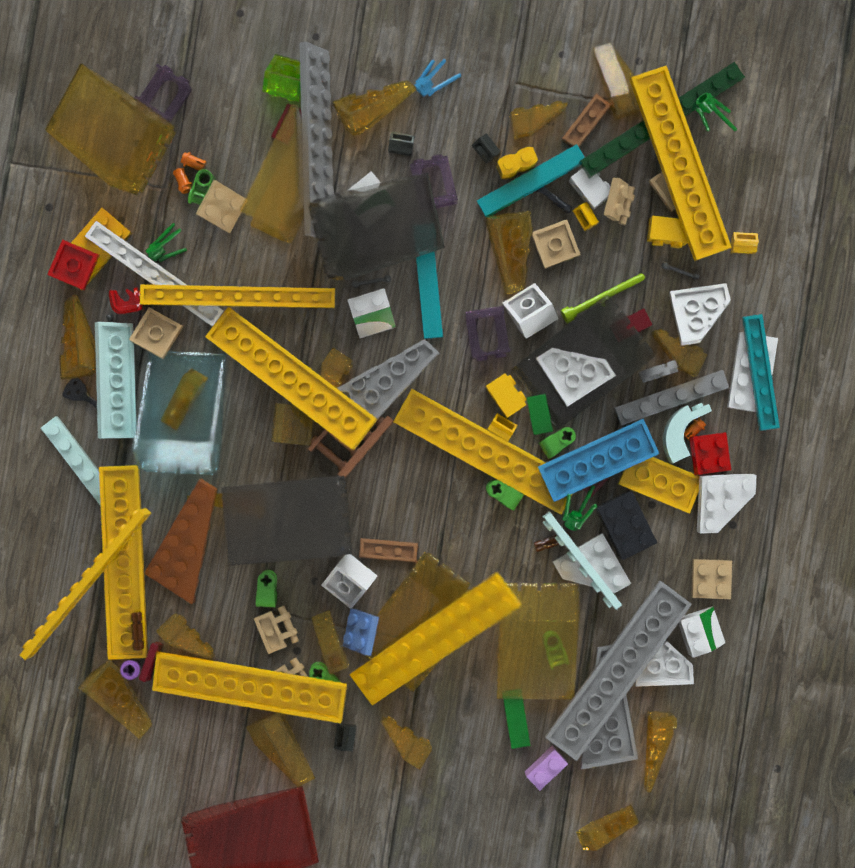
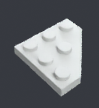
(698, 310)
(574, 373)
(722, 499)
(601, 558)
(666, 668)

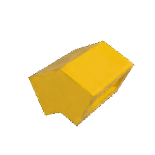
(588, 214)
(744, 243)
(502, 427)

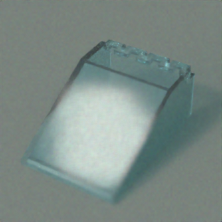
(200, 434)

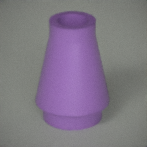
(126, 670)

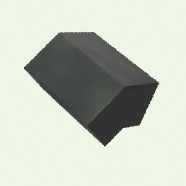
(401, 144)
(486, 148)
(345, 737)

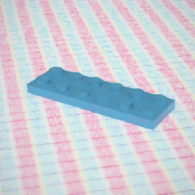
(598, 460)

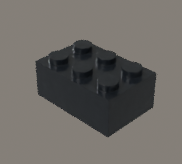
(626, 525)

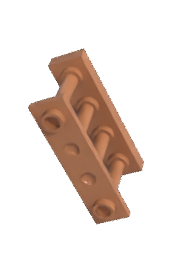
(359, 452)

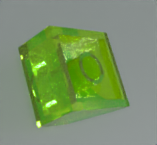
(283, 78)

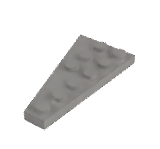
(384, 383)
(615, 739)

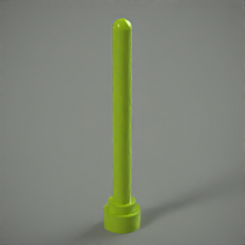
(570, 313)

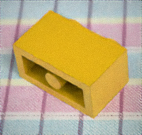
(666, 231)
(506, 395)

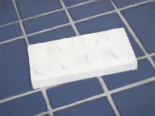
(741, 389)

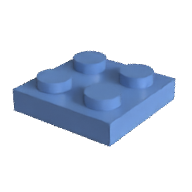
(360, 631)

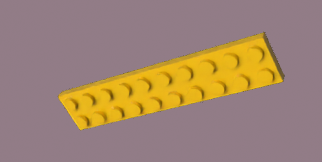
(680, 163)
(291, 378)
(476, 447)
(125, 574)
(435, 638)
(249, 687)

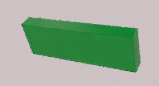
(516, 723)

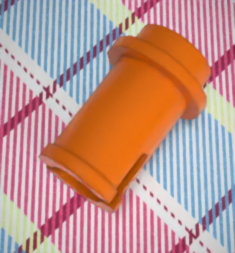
(192, 161)
(182, 180)
(694, 428)

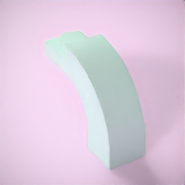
(674, 431)

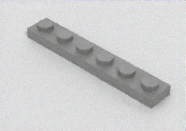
(671, 397)

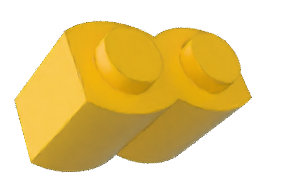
(511, 164)

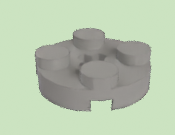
(658, 371)

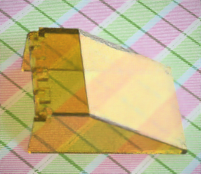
(110, 131)
(278, 191)
(415, 600)
(539, 643)

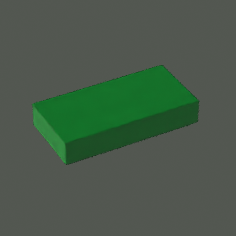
(539, 414)

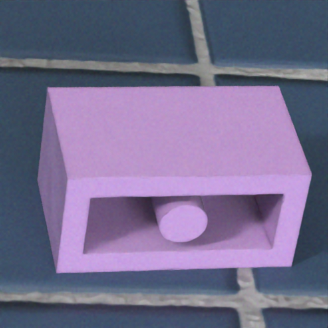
(546, 768)

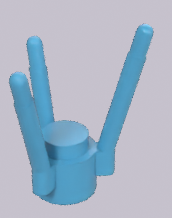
(424, 84)

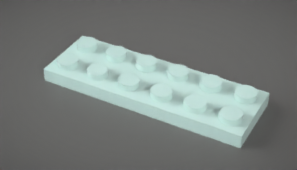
(115, 380)

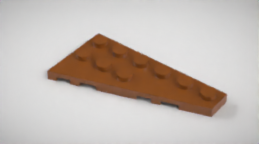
(183, 548)

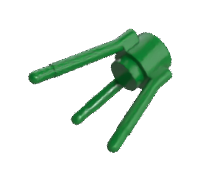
(706, 103)
(156, 249)
(574, 519)

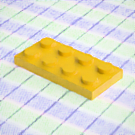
(110, 223)
(663, 483)

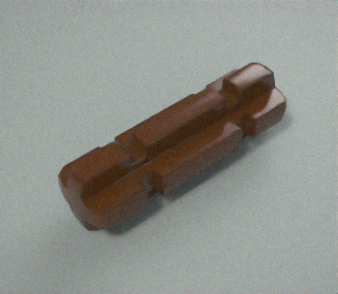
(547, 543)
(137, 631)

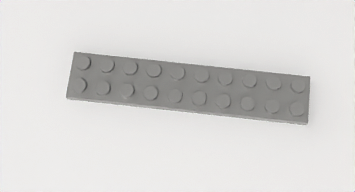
(315, 127)
(618, 670)

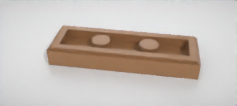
(586, 121)
(388, 550)

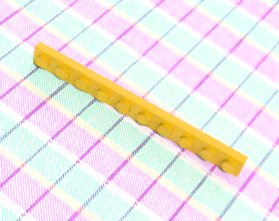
(237, 296)
(89, 576)

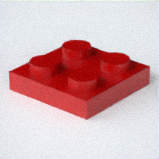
(73, 265)
(710, 453)

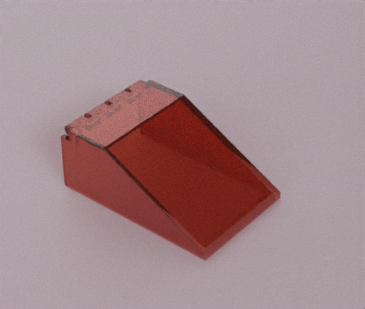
(253, 833)

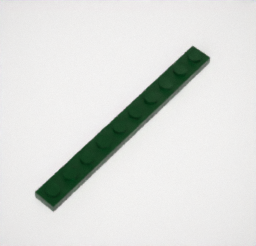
(639, 135)

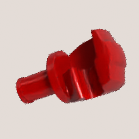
(120, 306)

